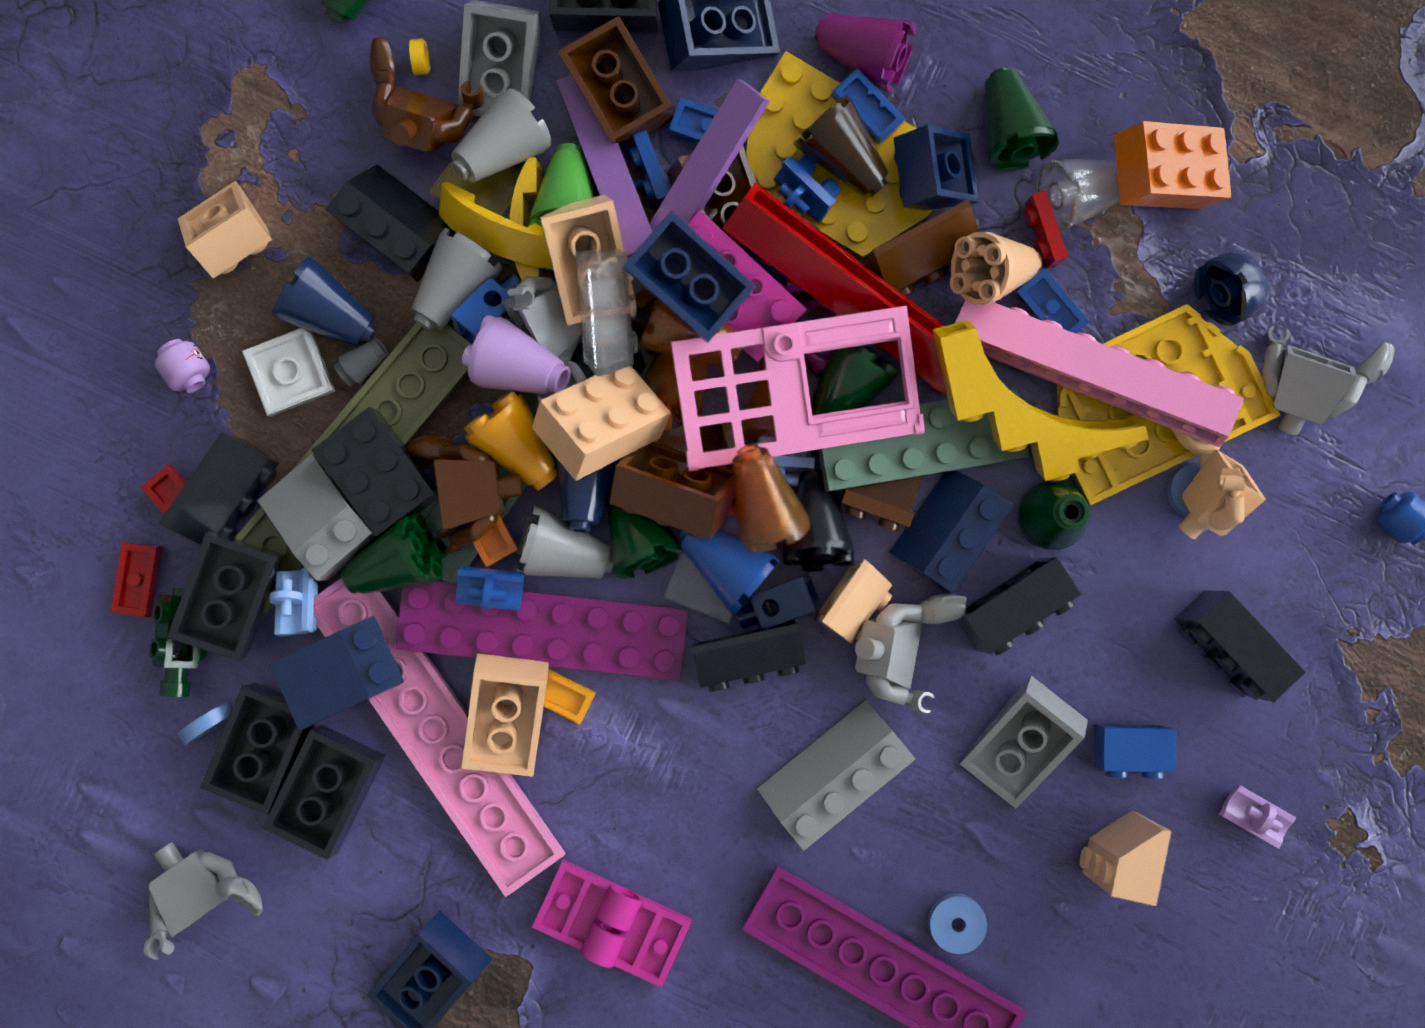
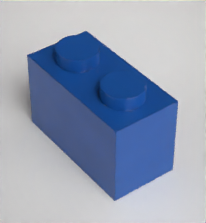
(1135, 749)

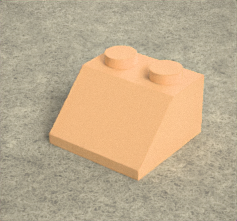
(224, 230)

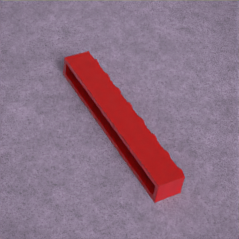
(829, 274)

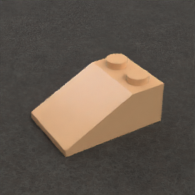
(855, 600)
(505, 715)

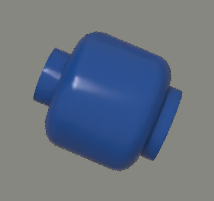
(1403, 517)

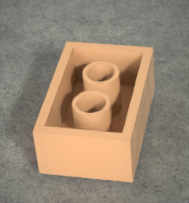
(600, 421)

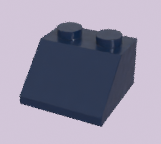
(935, 168)

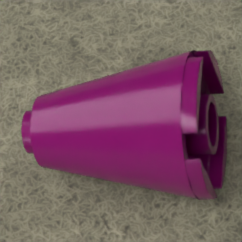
(868, 43)

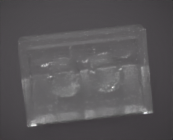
(606, 310)

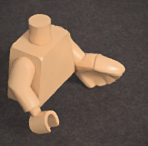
(1219, 493)

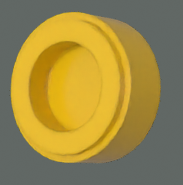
(419, 56)

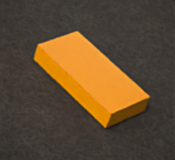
(567, 697)

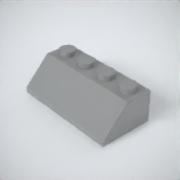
(835, 774)

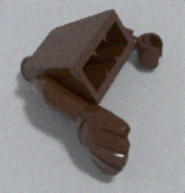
(414, 117)
(467, 488)

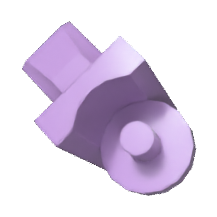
(1256, 815)

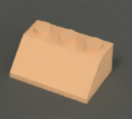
(579, 228)
(1128, 858)

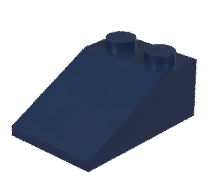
(717, 32)
(336, 673)
(429, 975)

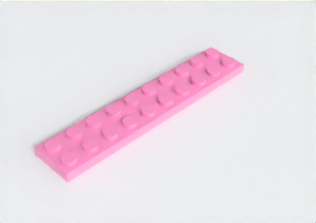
(432, 732)

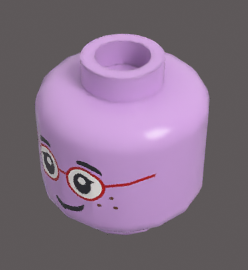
(182, 366)

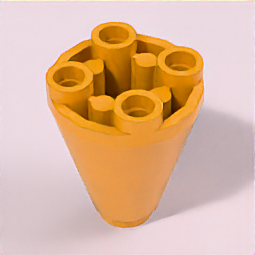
(512, 442)

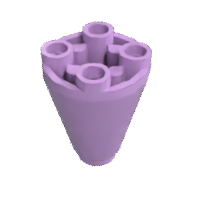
(512, 360)

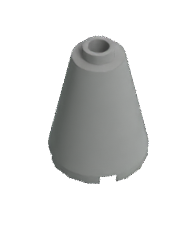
(500, 138)
(451, 276)
(555, 551)

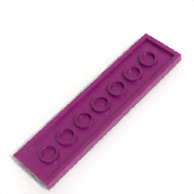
(547, 629)
(871, 959)

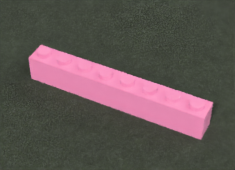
(1104, 372)

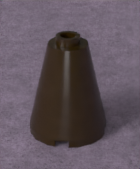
(845, 148)

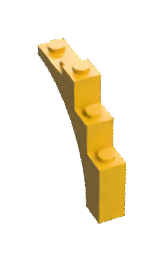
(1054, 439)

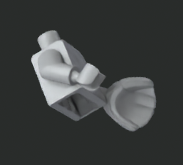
(540, 315)
(1316, 386)
(891, 644)
(190, 891)

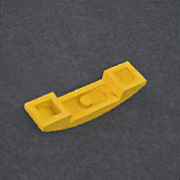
(525, 192)
(491, 230)

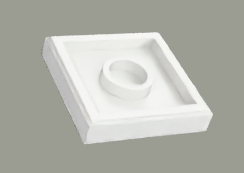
(288, 371)

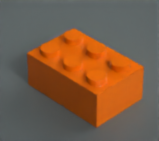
(1172, 165)

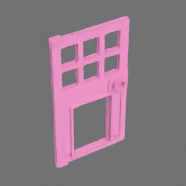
(788, 388)

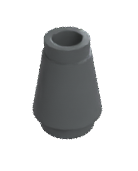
(360, 362)

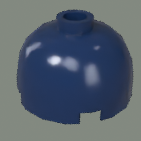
(1232, 287)

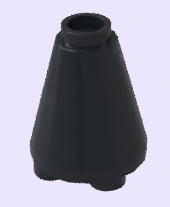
(828, 535)

